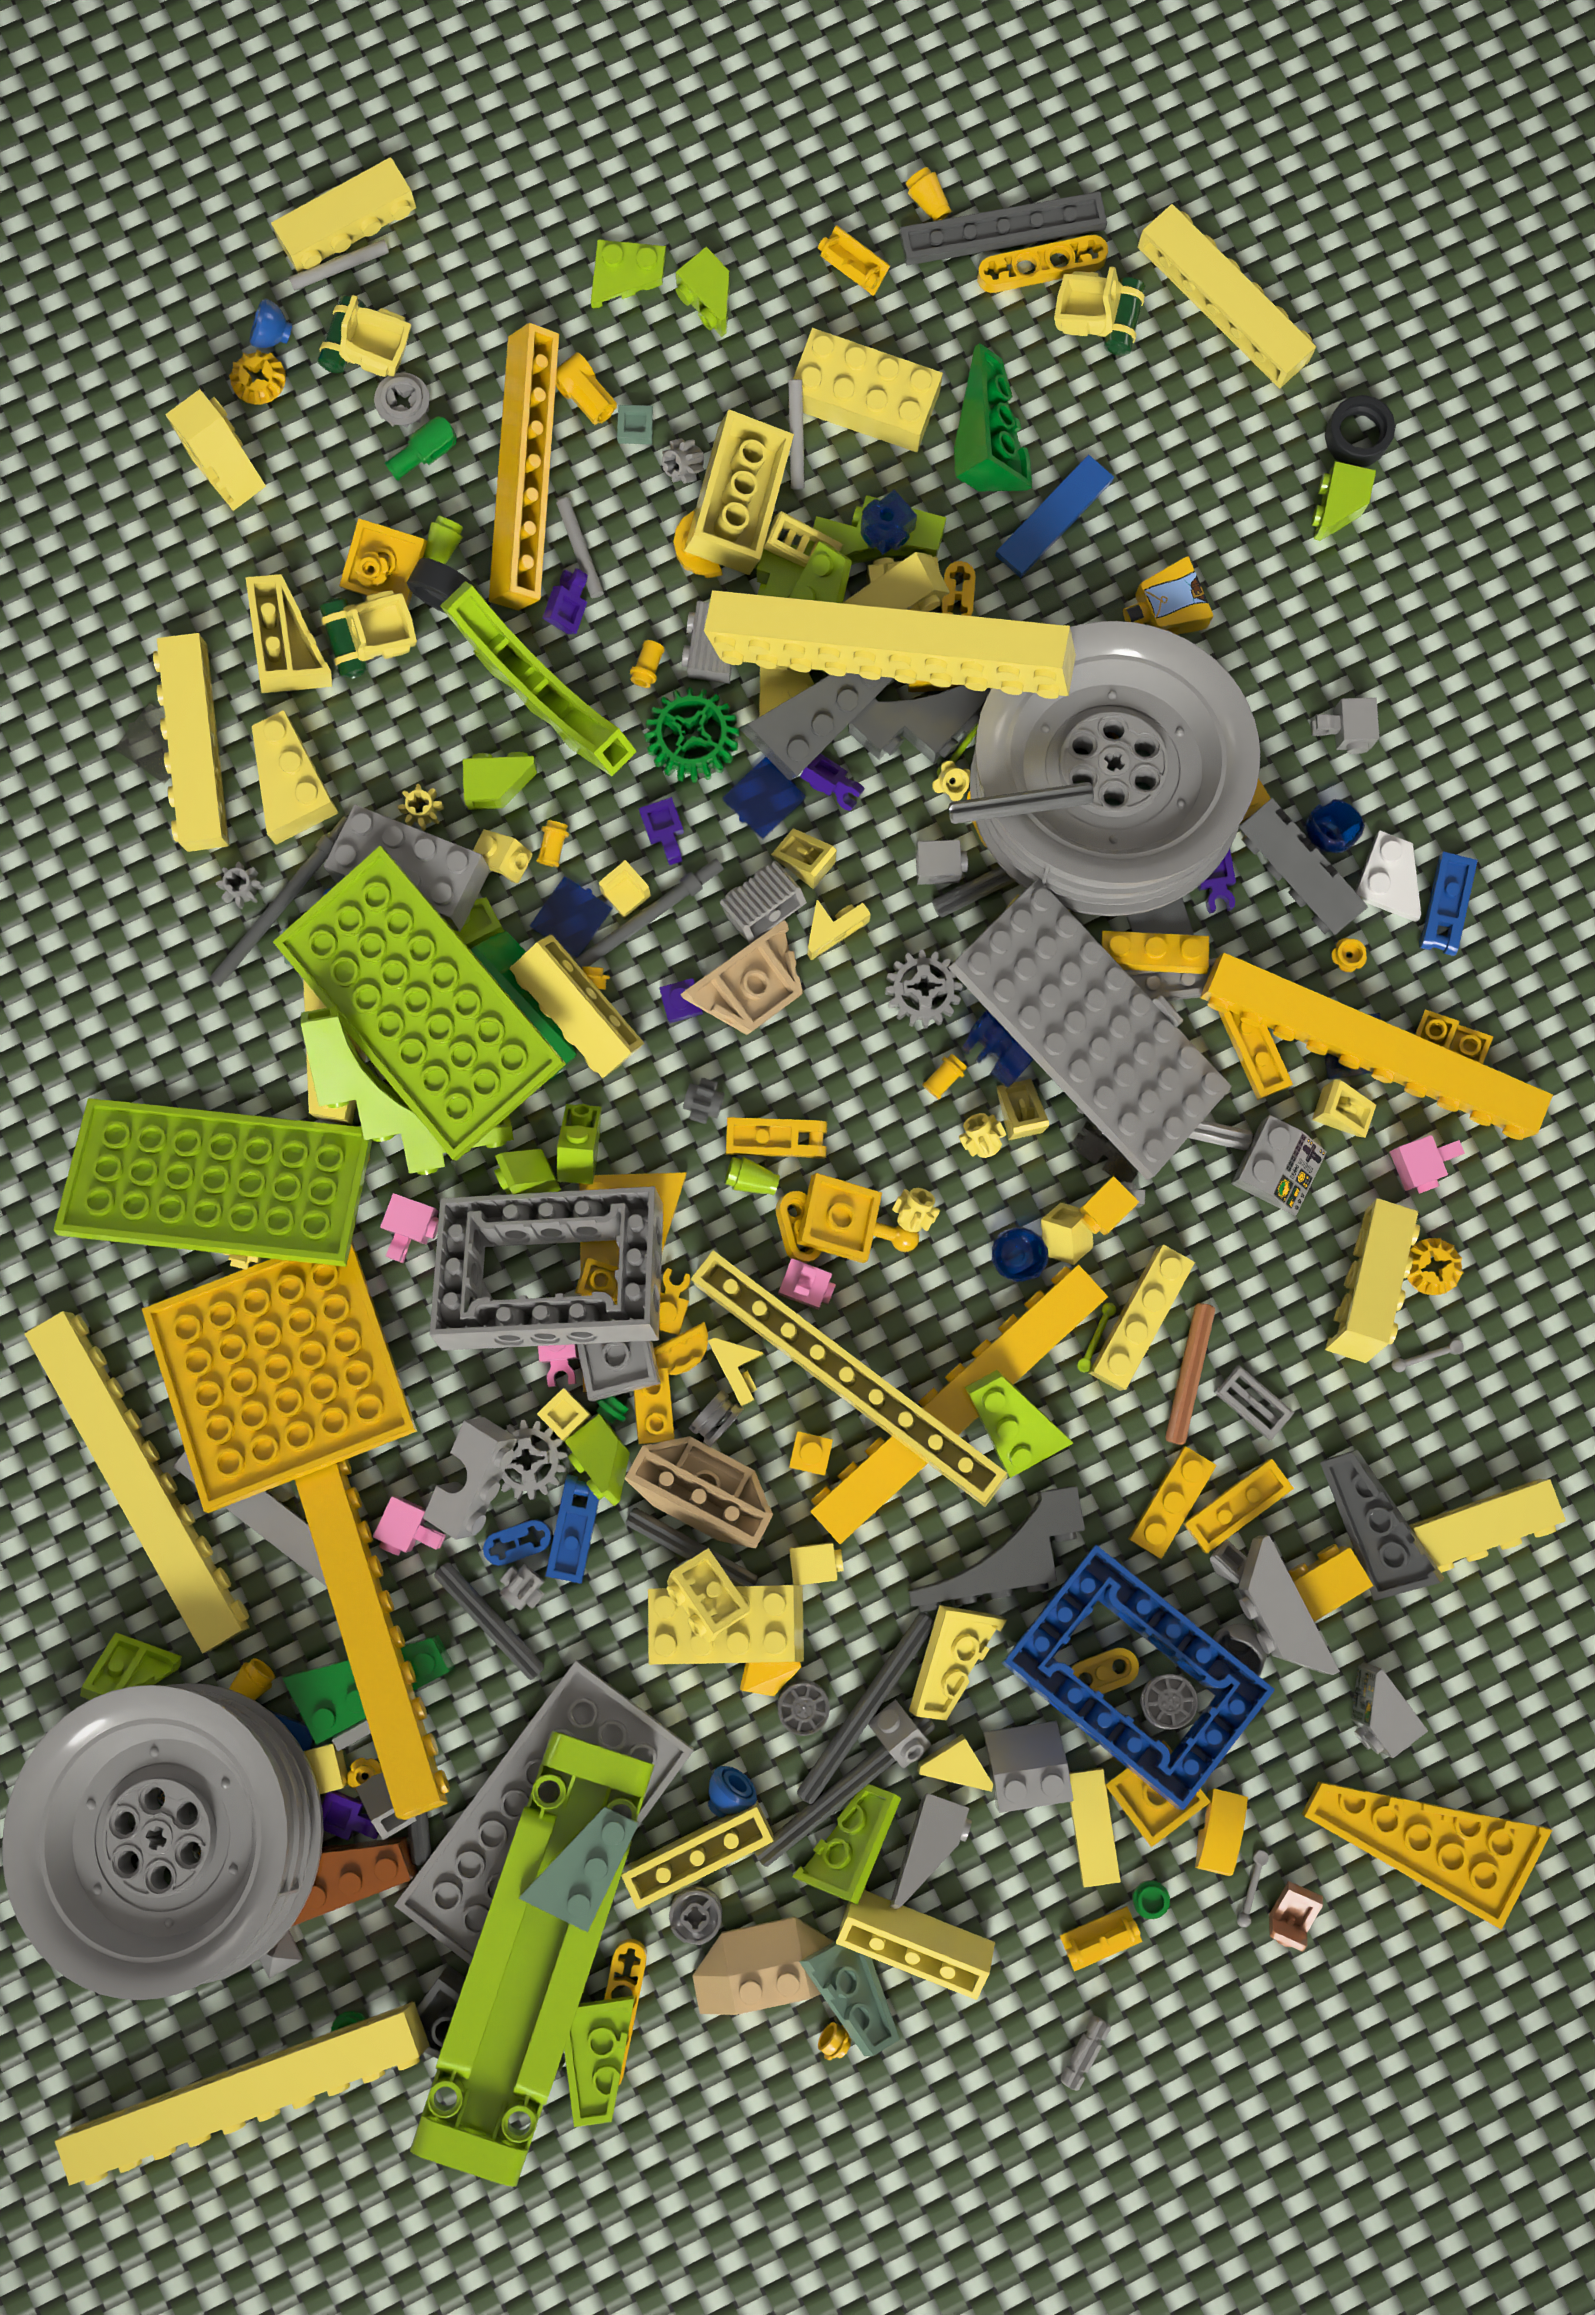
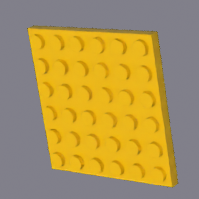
(276, 1375)

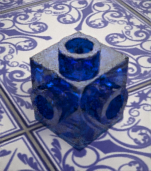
(887, 523)

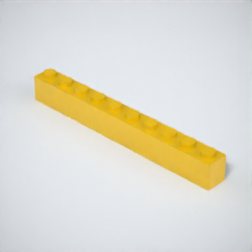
(1375, 1046)
(1013, 1353)
(372, 1642)

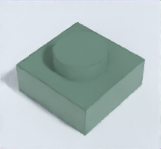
(635, 424)

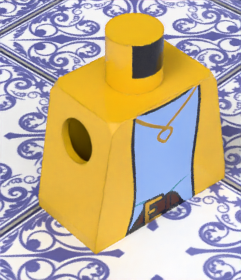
(1171, 601)

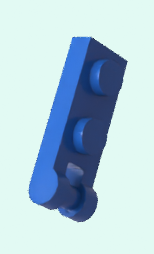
(1448, 902)
(572, 1533)

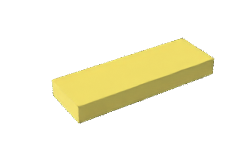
(1093, 1828)

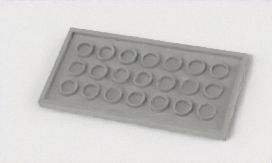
(1091, 1028)
(461, 1875)

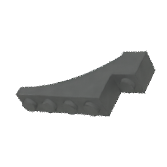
(926, 722)
(1018, 1561)

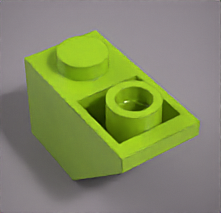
(706, 286)
(1344, 499)
(495, 781)
(578, 1144)
(525, 1172)
(602, 1456)

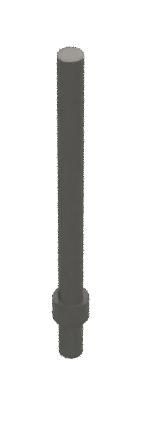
(689, 885)
(278, 905)

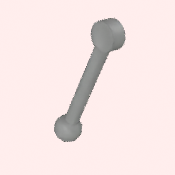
(1454, 1347)
(1260, 1858)

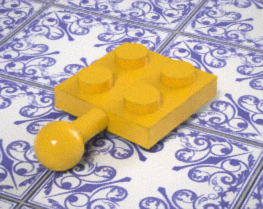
(398, 548)
(843, 1220)
(1148, 1809)

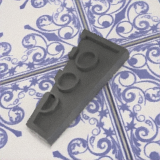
(1377, 1529)

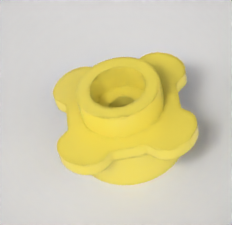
(961, 783)

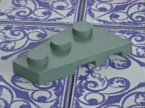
(583, 1871)
(854, 1994)

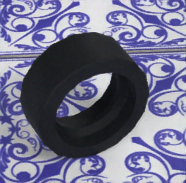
(1372, 409)
(435, 582)

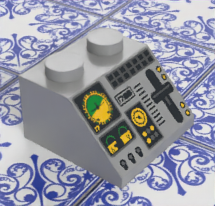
(1279, 1165)
(1383, 1714)

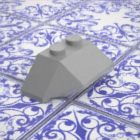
(1279, 1610)

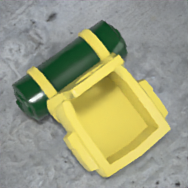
(1100, 308)
(364, 338)
(367, 630)

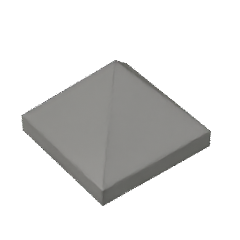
(1228, 1561)
(281, 1956)

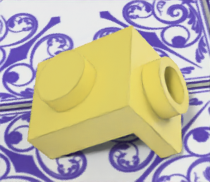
(503, 854)

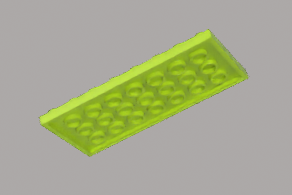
(419, 1003)
(214, 1182)

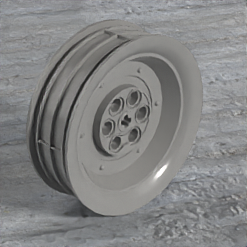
(1201, 771)
(73, 1846)

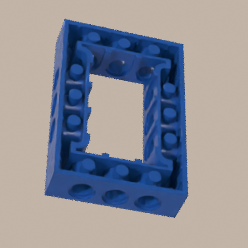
(1236, 1688)

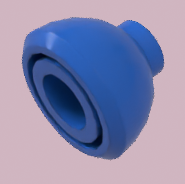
(269, 326)
(730, 1791)

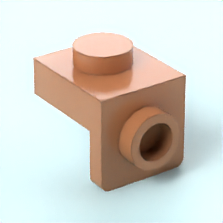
(1294, 1915)

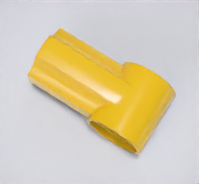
(578, 381)

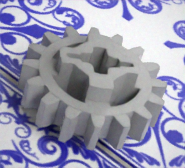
(938, 989)
(530, 1477)

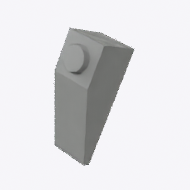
(934, 1836)

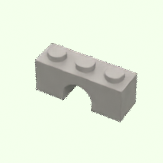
(485, 1453)

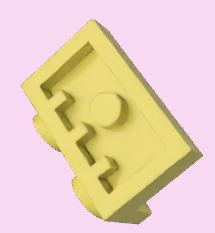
(706, 1595)

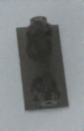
(1095, 1145)

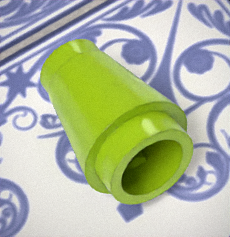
(442, 539)
(751, 1177)

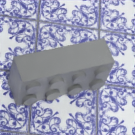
(440, 869)

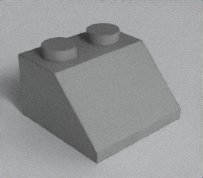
(1028, 1766)

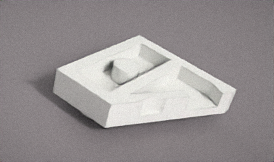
(1391, 877)

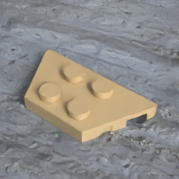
(751, 983)

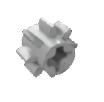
(683, 460)
(246, 891)
(522, 1587)

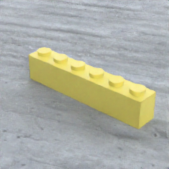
(1226, 295)
(191, 742)

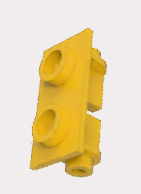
(854, 259)
(654, 1411)
(1101, 1938)

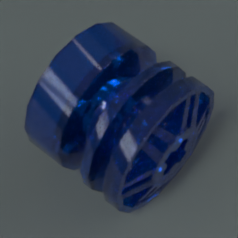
(997, 1041)

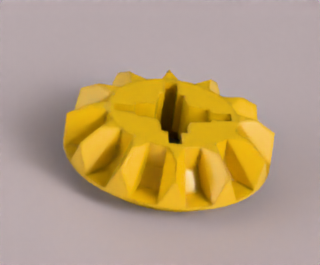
(260, 391)
(1426, 1281)

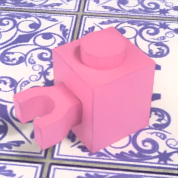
(1422, 1162)
(408, 1222)
(806, 1284)
(559, 1358)
(404, 1525)

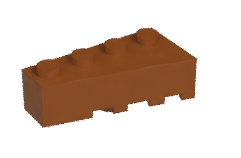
(357, 1872)

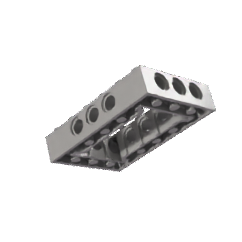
(470, 1224)

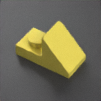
(828, 933)
(730, 1359)

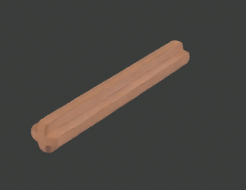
(1190, 1374)

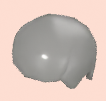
(1243, 1644)

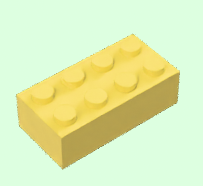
(867, 389)
(739, 492)
(765, 1635)

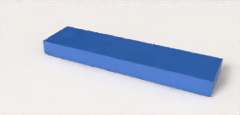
(1054, 516)

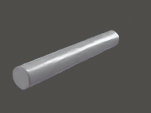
(338, 265)
(796, 428)
(579, 547)

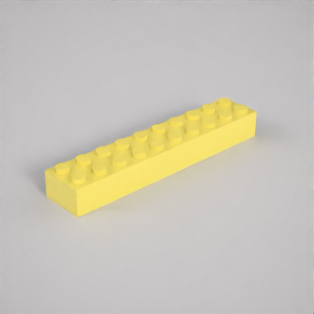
(892, 643)

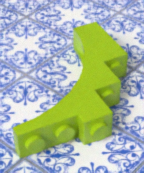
(781, 575)
(535, 685)
(344, 1076)

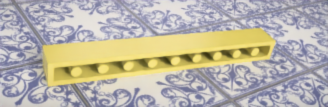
(850, 1378)
(138, 1481)
(243, 2094)

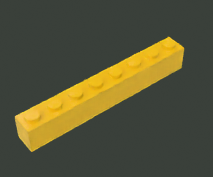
(524, 467)

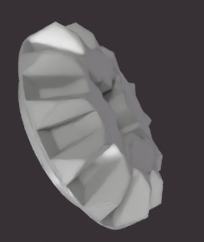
(404, 385)

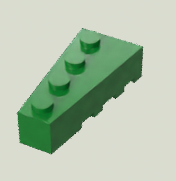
(329, 1693)

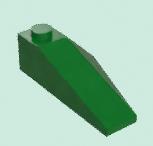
(987, 437)
(497, 957)

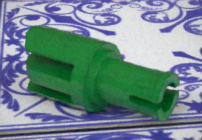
(424, 446)

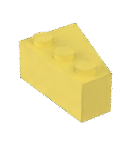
(215, 448)
(282, 641)
(288, 780)

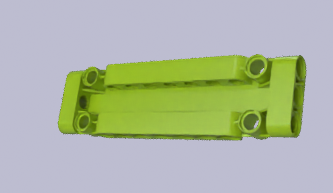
(524, 1975)

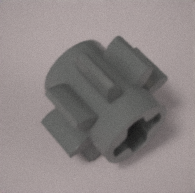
(703, 1100)

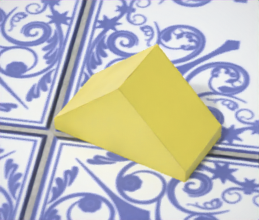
(805, 856)
(1344, 1109)
(1022, 1110)
(956, 1764)

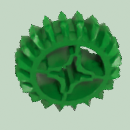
(670, 718)

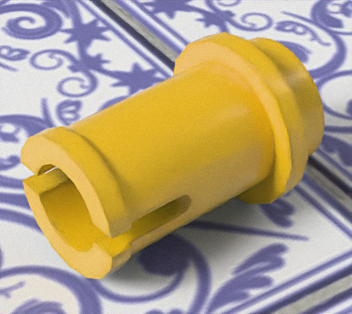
(644, 672)
(552, 843)
(945, 1076)

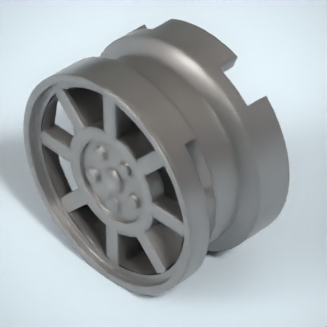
(712, 1415)
(1169, 1701)
(803, 1707)
(695, 1915)

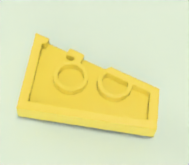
(952, 1651)

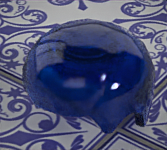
(1334, 826)
(1019, 1254)

